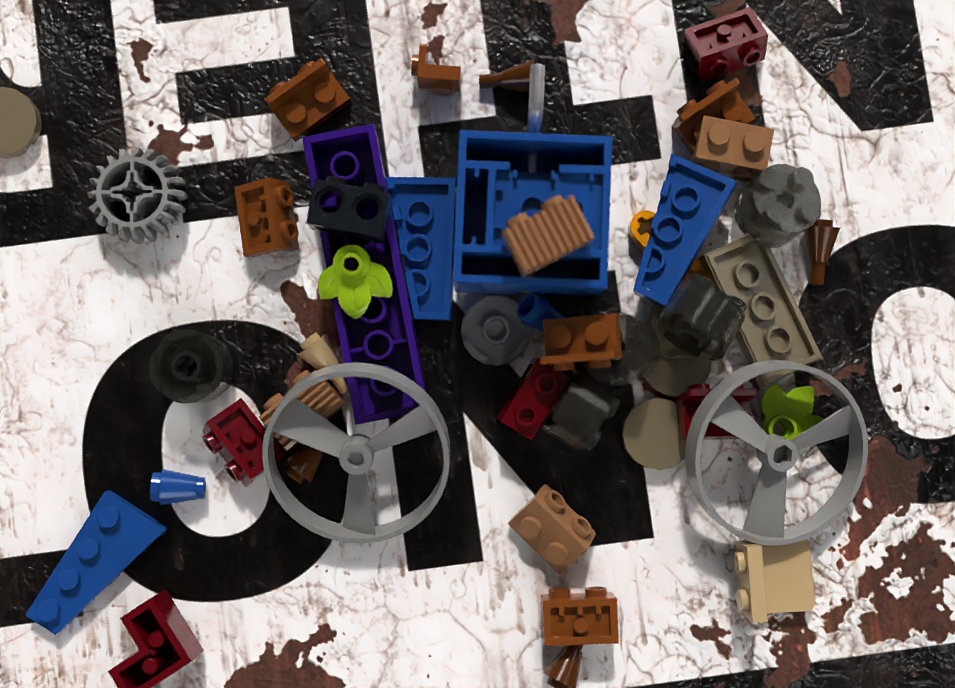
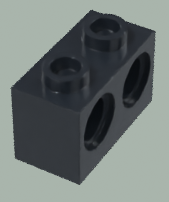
(347, 219)

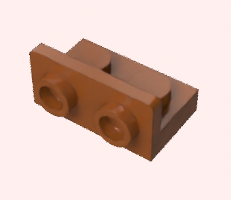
(307, 99)
(721, 103)
(266, 217)
(581, 340)
(579, 617)

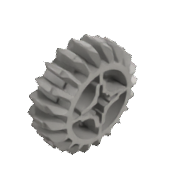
(134, 169)

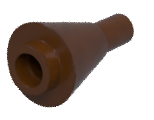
(513, 78)
(820, 242)
(303, 463)
(565, 667)

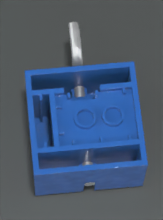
(514, 175)

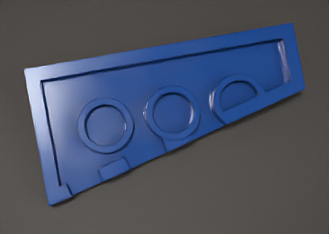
(684, 219)
(426, 231)
(100, 552)

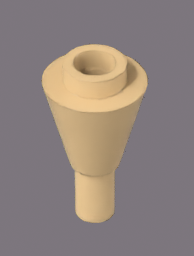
(320, 354)

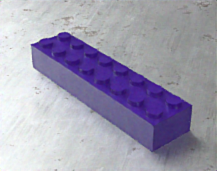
(387, 328)

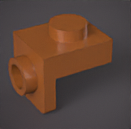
(437, 78)

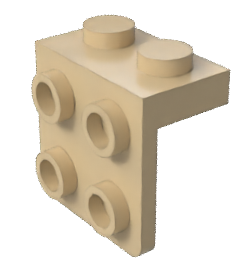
(773, 579)

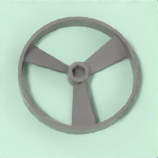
(355, 454)
(778, 455)

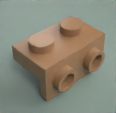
(732, 147)
(553, 529)

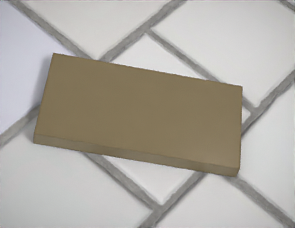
(772, 318)

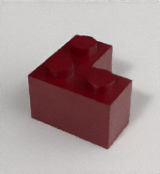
(162, 640)

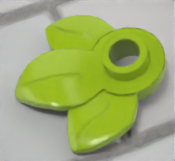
(354, 286)
(789, 409)

